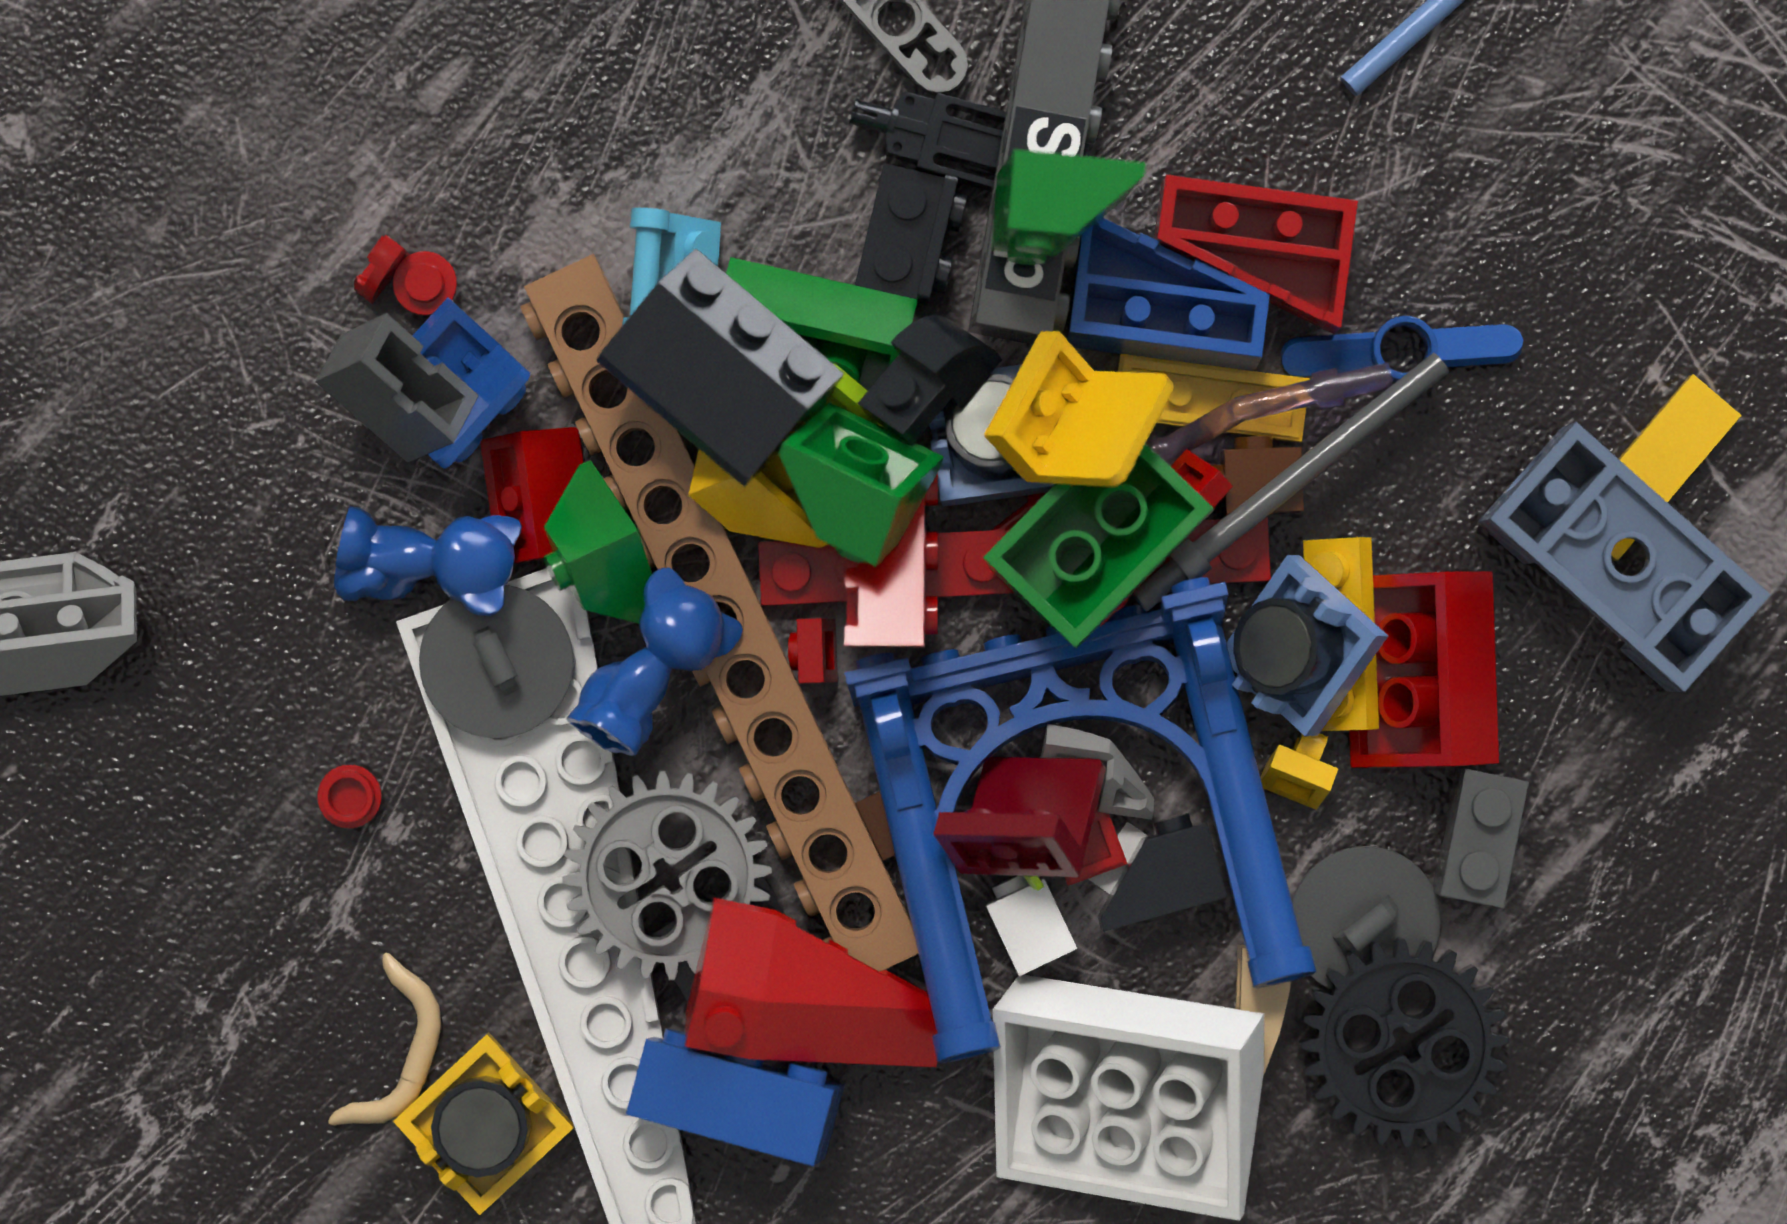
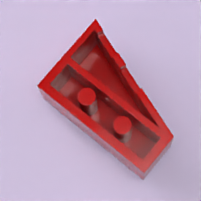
(1266, 237)

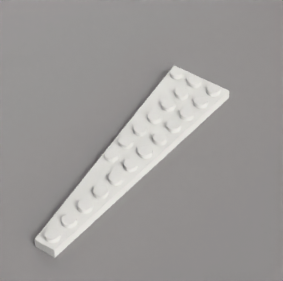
(593, 1017)

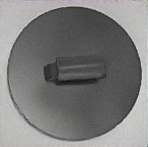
(499, 669)
(1361, 899)

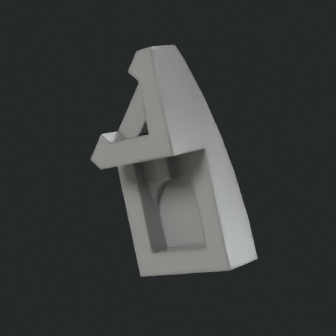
(1121, 789)

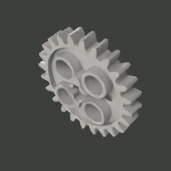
(635, 825)

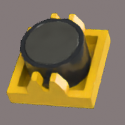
(483, 1124)

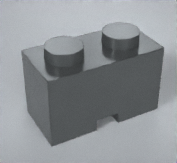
(396, 389)
(1480, 837)

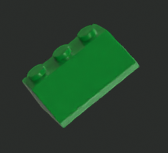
(836, 318)
(1096, 544)

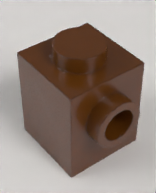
(1252, 467)

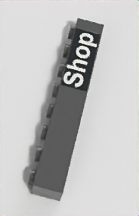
(1051, 113)

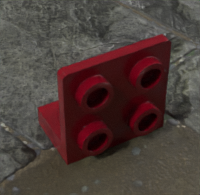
(1025, 818)

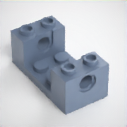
(1571, 514)

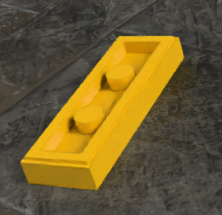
(1205, 387)
(1677, 441)

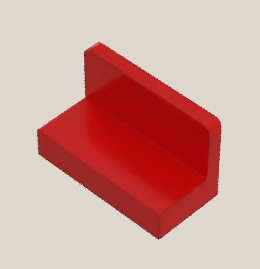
(527, 478)

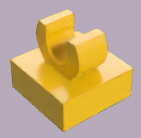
(1299, 772)

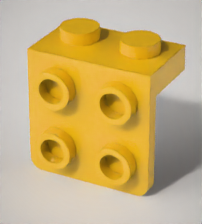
(1072, 421)

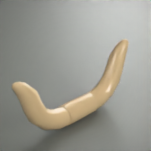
(418, 1057)

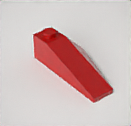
(791, 997)

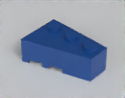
(1161, 305)
(736, 1099)

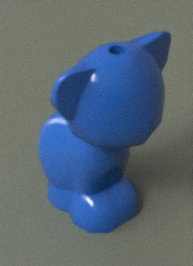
(468, 560)
(680, 632)

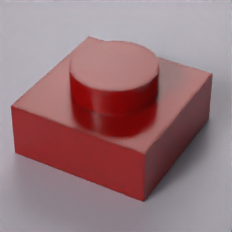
(814, 650)

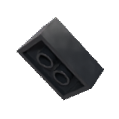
(719, 367)

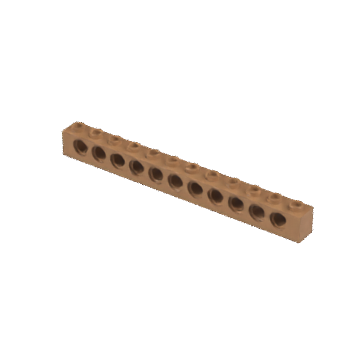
(889, 937)

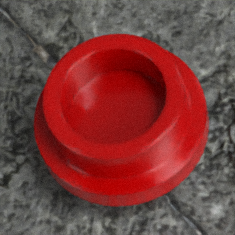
(424, 282)
(349, 796)

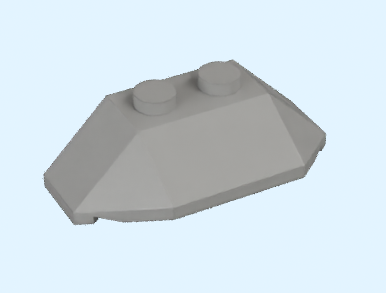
(61, 621)

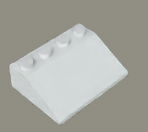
(1127, 1095)

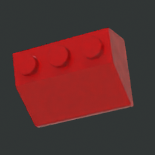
(1433, 673)

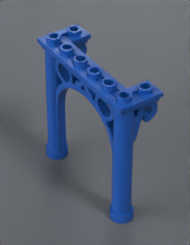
(1222, 761)

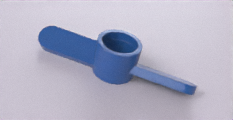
(1358, 350)

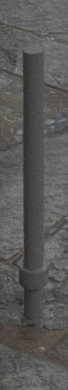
(1192, 558)

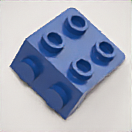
(481, 363)

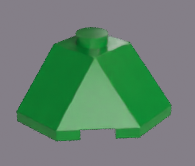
(597, 548)

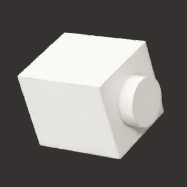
(1029, 924)

